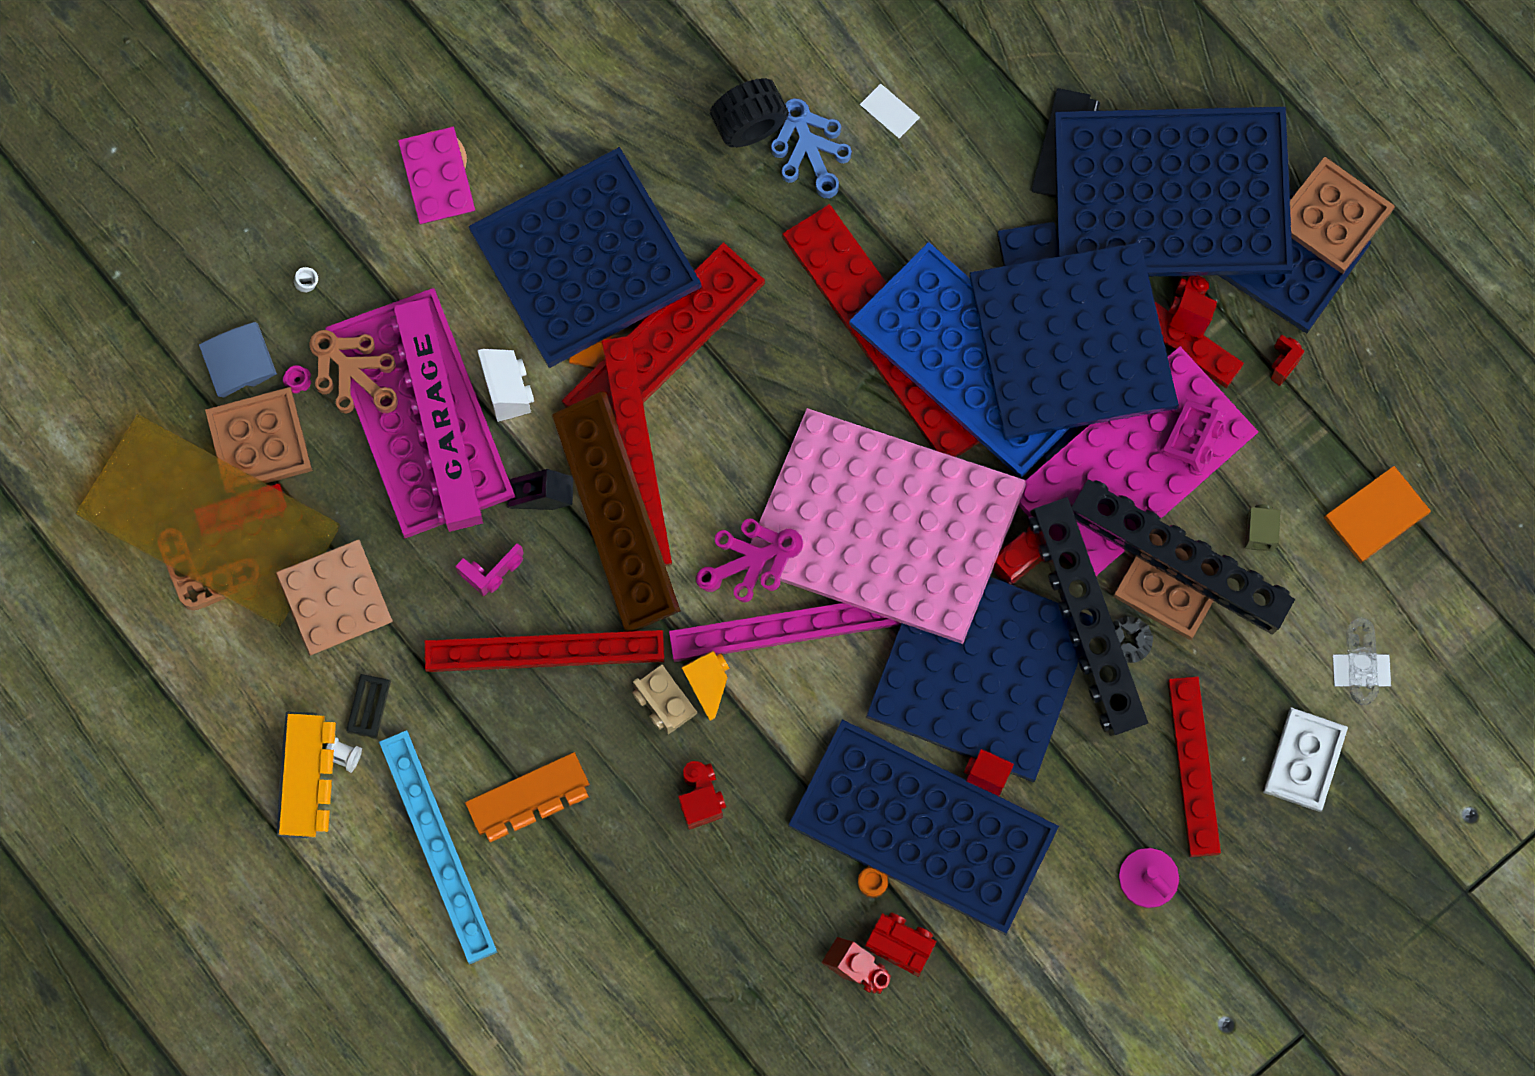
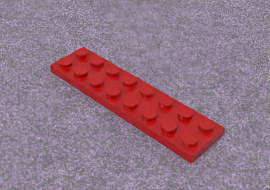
(681, 328)

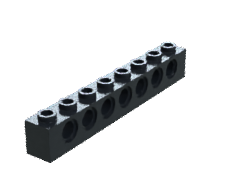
(1187, 572)
(1102, 627)

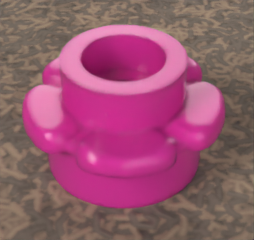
(297, 372)

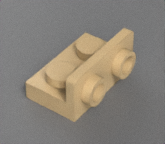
(664, 699)

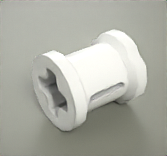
(345, 755)

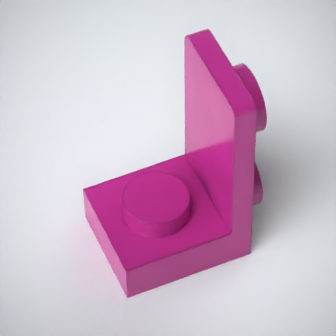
(474, 573)

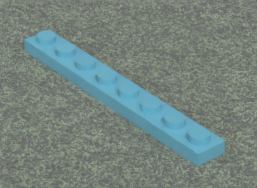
(438, 847)

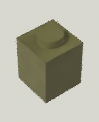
(1262, 528)

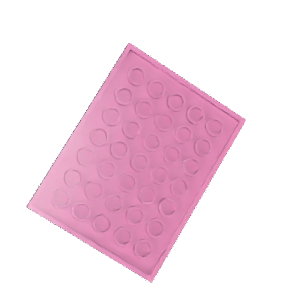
(889, 524)

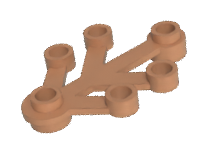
(350, 368)

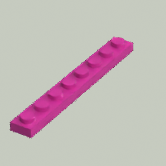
(774, 630)

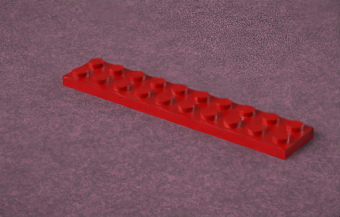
(848, 284)

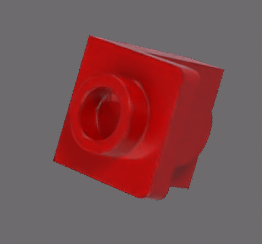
(1288, 360)

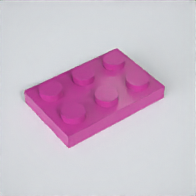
(436, 175)

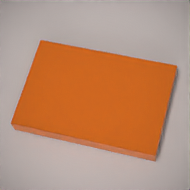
(1377, 514)

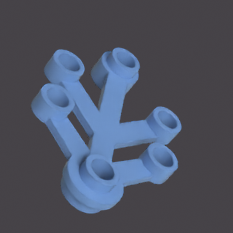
(809, 144)

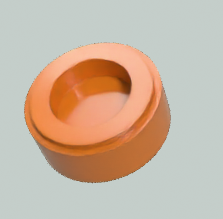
(872, 882)

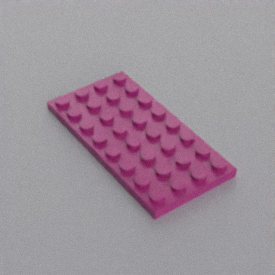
(395, 434)
(1132, 462)

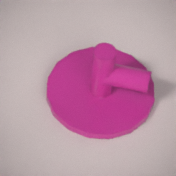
(1149, 878)

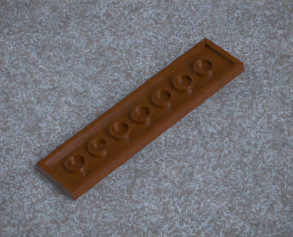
(616, 512)

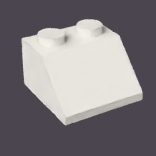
(505, 383)

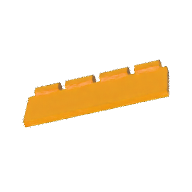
(302, 772)

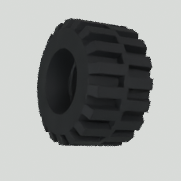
(749, 112)

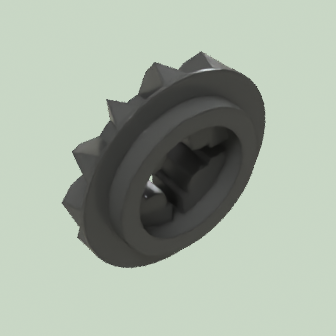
(1143, 640)

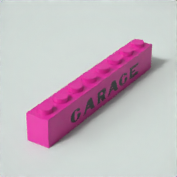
(438, 415)

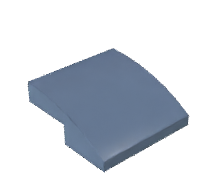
(237, 359)

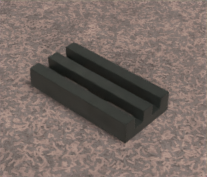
(362, 730)

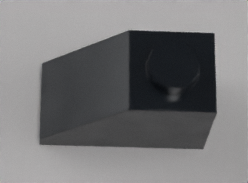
(541, 490)

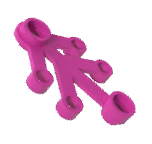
(753, 559)

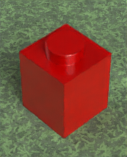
(988, 772)

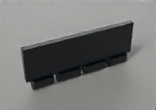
(1046, 174)

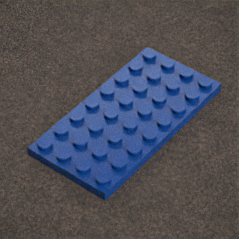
(933, 335)

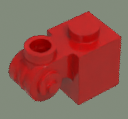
(1192, 309)
(703, 803)
(856, 965)

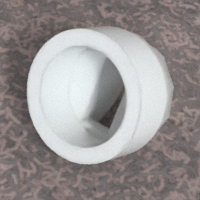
(304, 275)

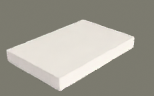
(1305, 759)

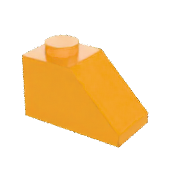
(708, 680)

